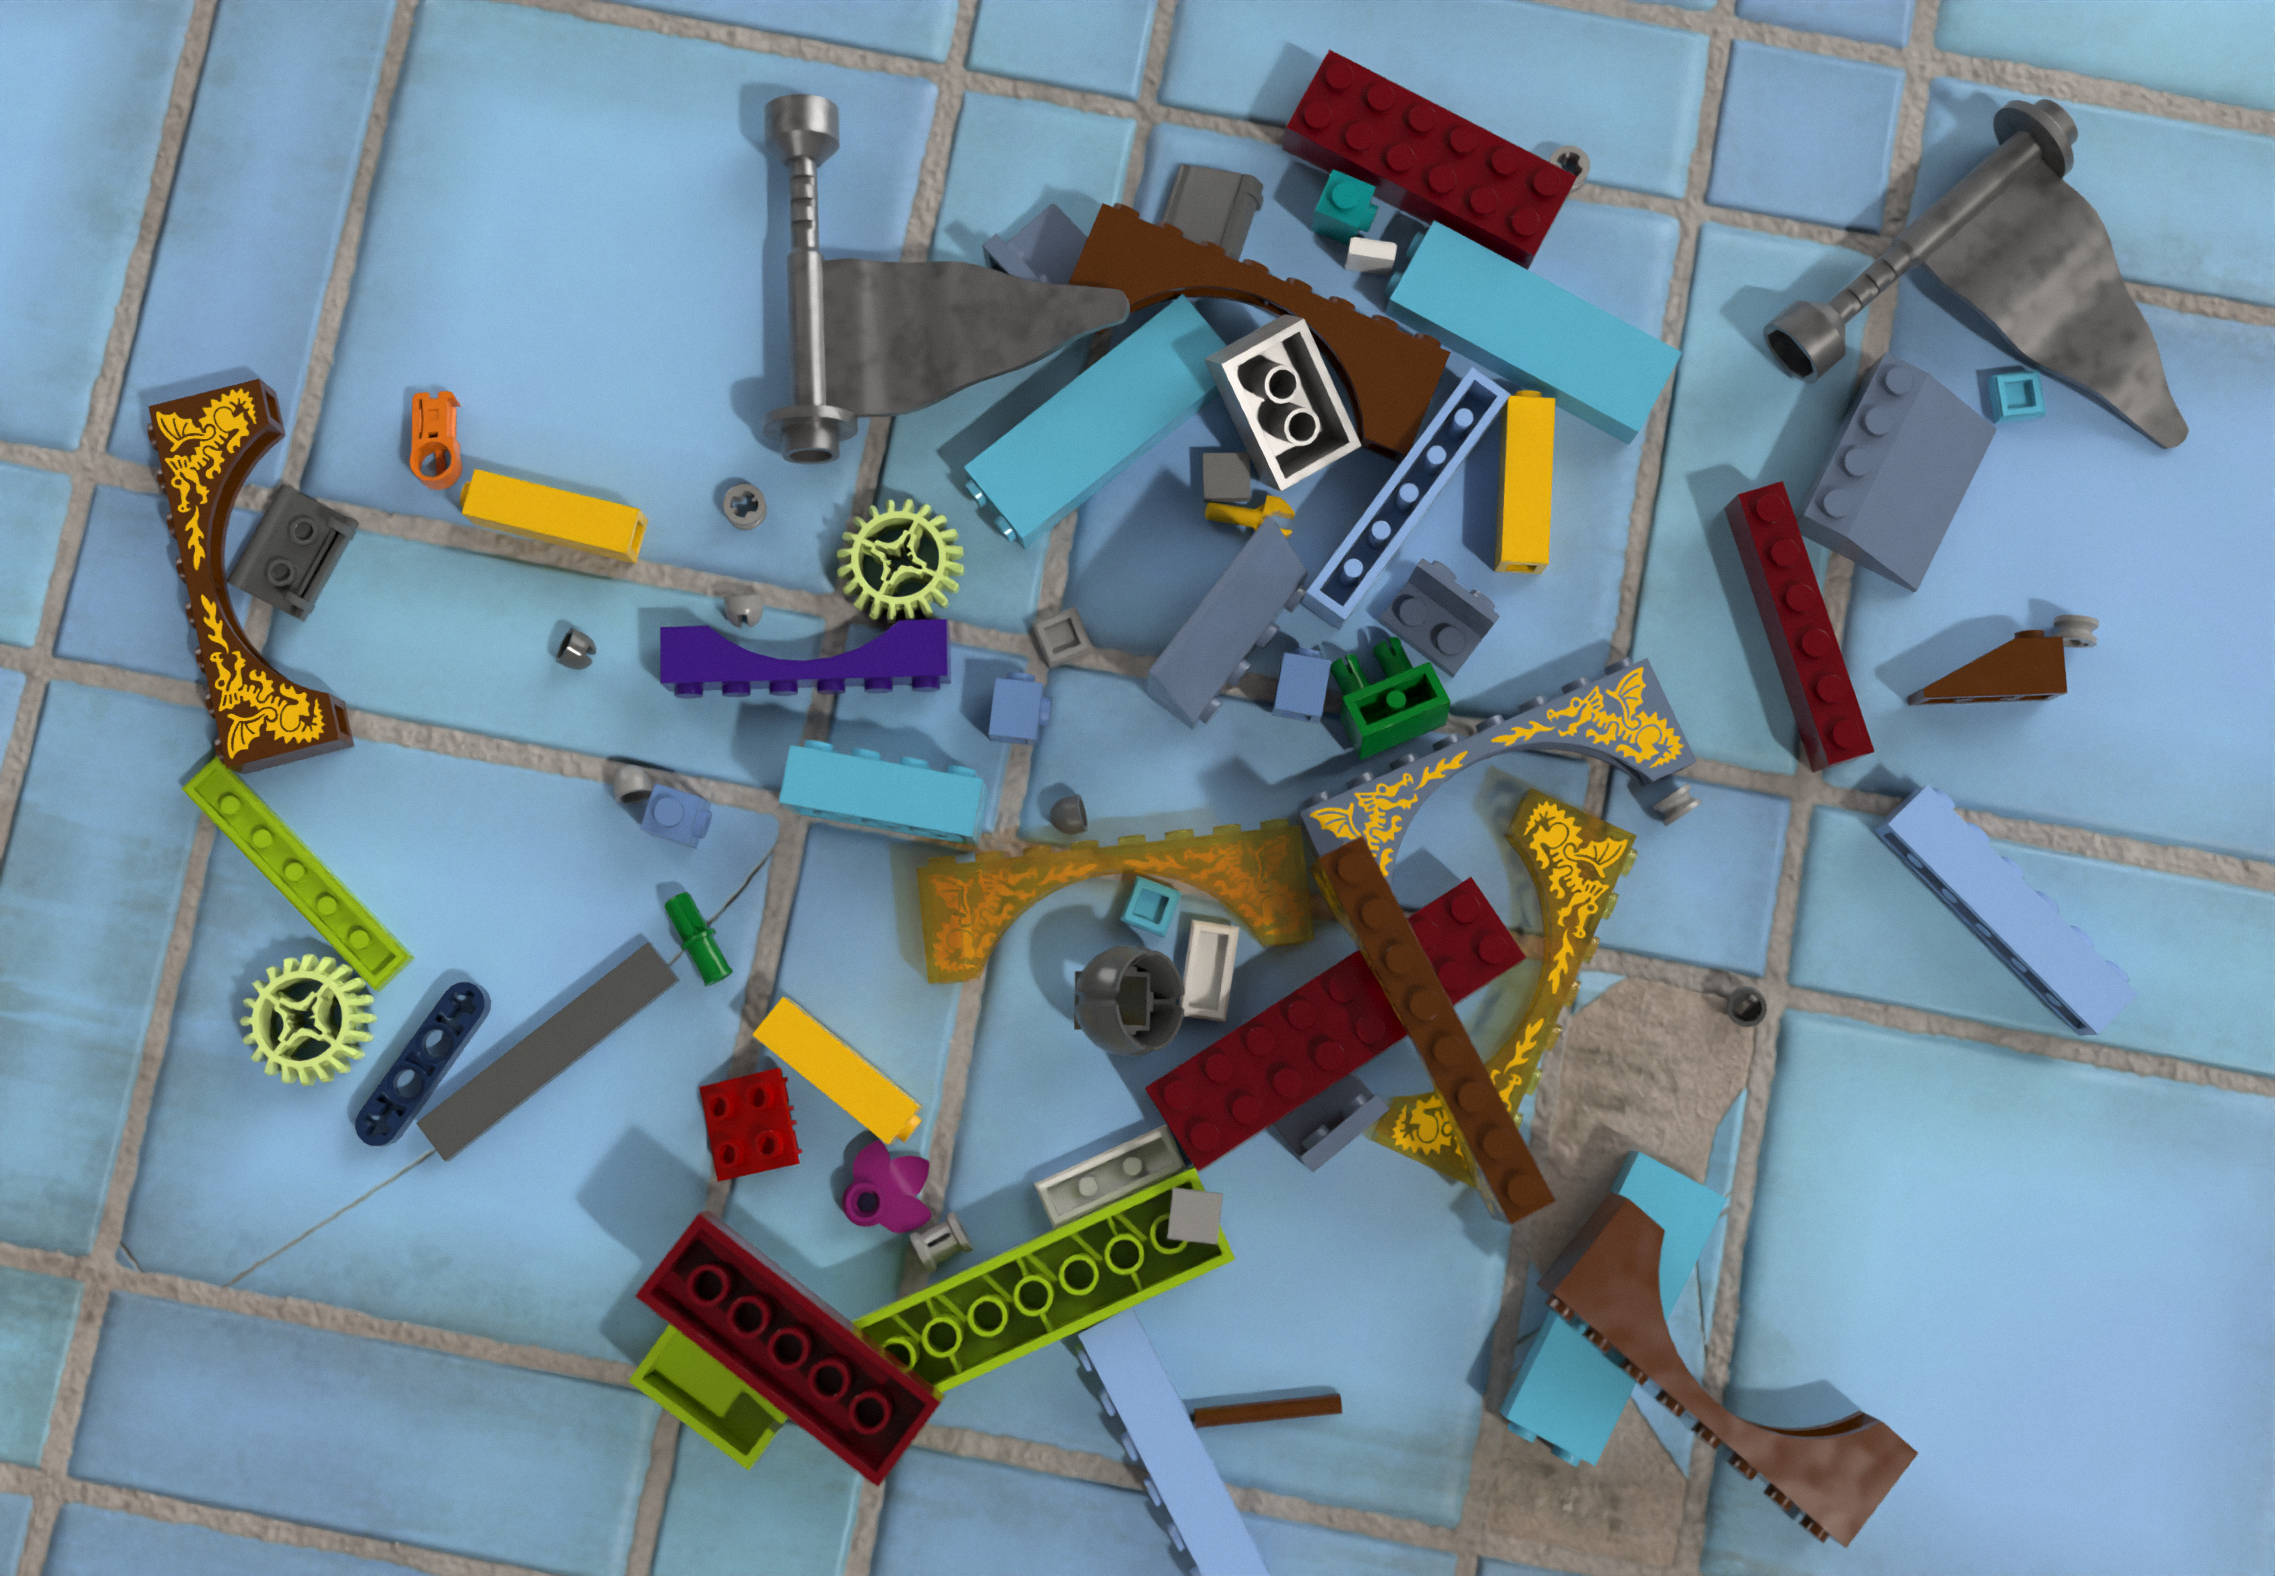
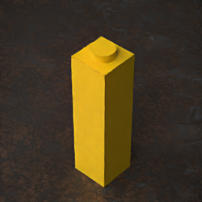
(1524, 483)
(553, 516)
(839, 1072)

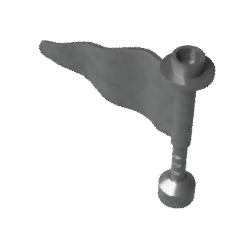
(2025, 260)
(896, 333)

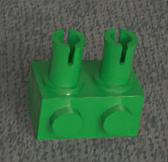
(1394, 708)

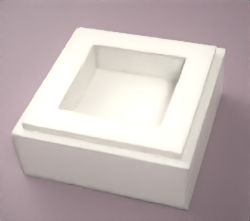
(1370, 256)

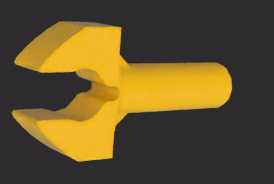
(1250, 517)

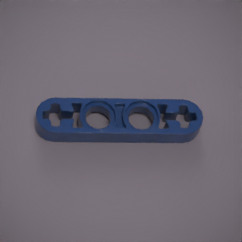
(430, 1069)

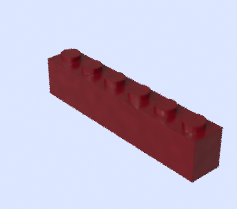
(1798, 627)

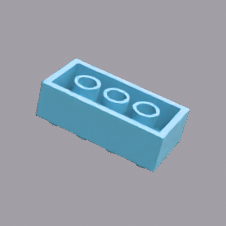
(884, 794)

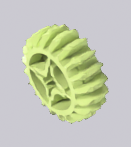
(909, 541)
(281, 1049)

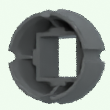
(1129, 1000)

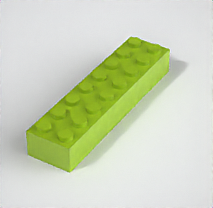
(1044, 1288)

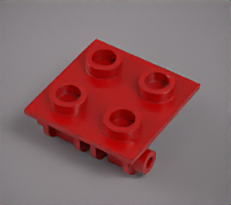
(750, 1124)

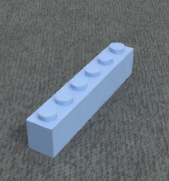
(1405, 498)
(2006, 911)
(1170, 1448)

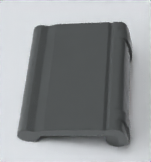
(1214, 206)
(293, 552)

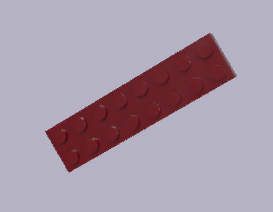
(1323, 1032)

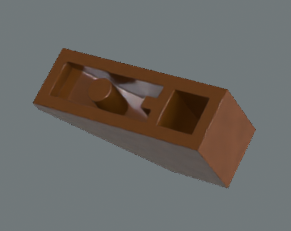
(2017, 671)

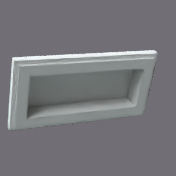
(1209, 970)

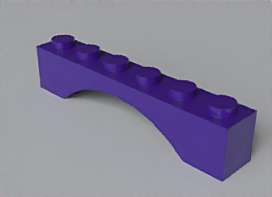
(905, 654)

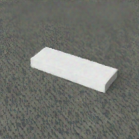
(1110, 1176)

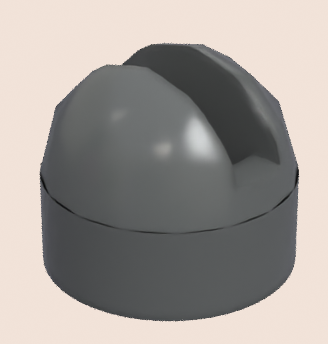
(574, 649)
(1070, 815)
(1753, 1014)

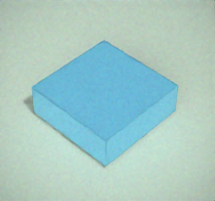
(2016, 396)
(1150, 906)

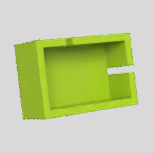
(708, 1398)

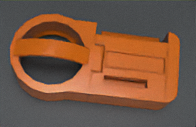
(435, 431)

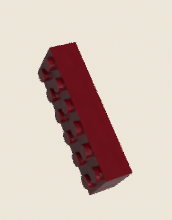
(1427, 159)
(790, 1346)

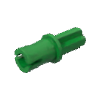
(697, 938)

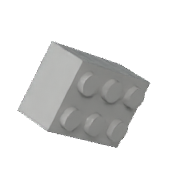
(1283, 402)

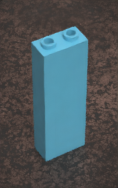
(1530, 331)
(1097, 424)
(1565, 1383)

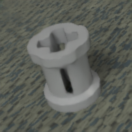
(941, 1242)

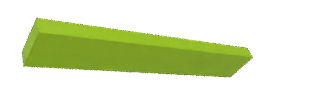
(298, 874)

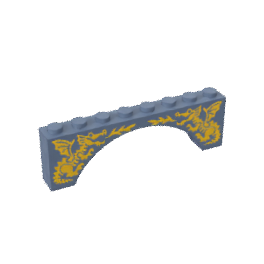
(1613, 719)

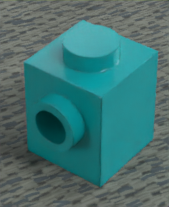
(1344, 208)

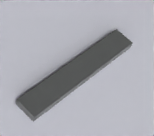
(547, 1052)

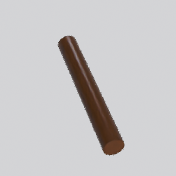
(1268, 1411)

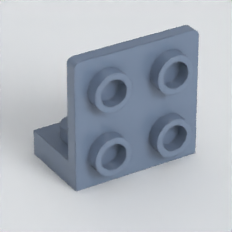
(1041, 251)
(1439, 616)
(1331, 1121)

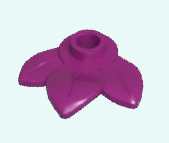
(894, 1186)

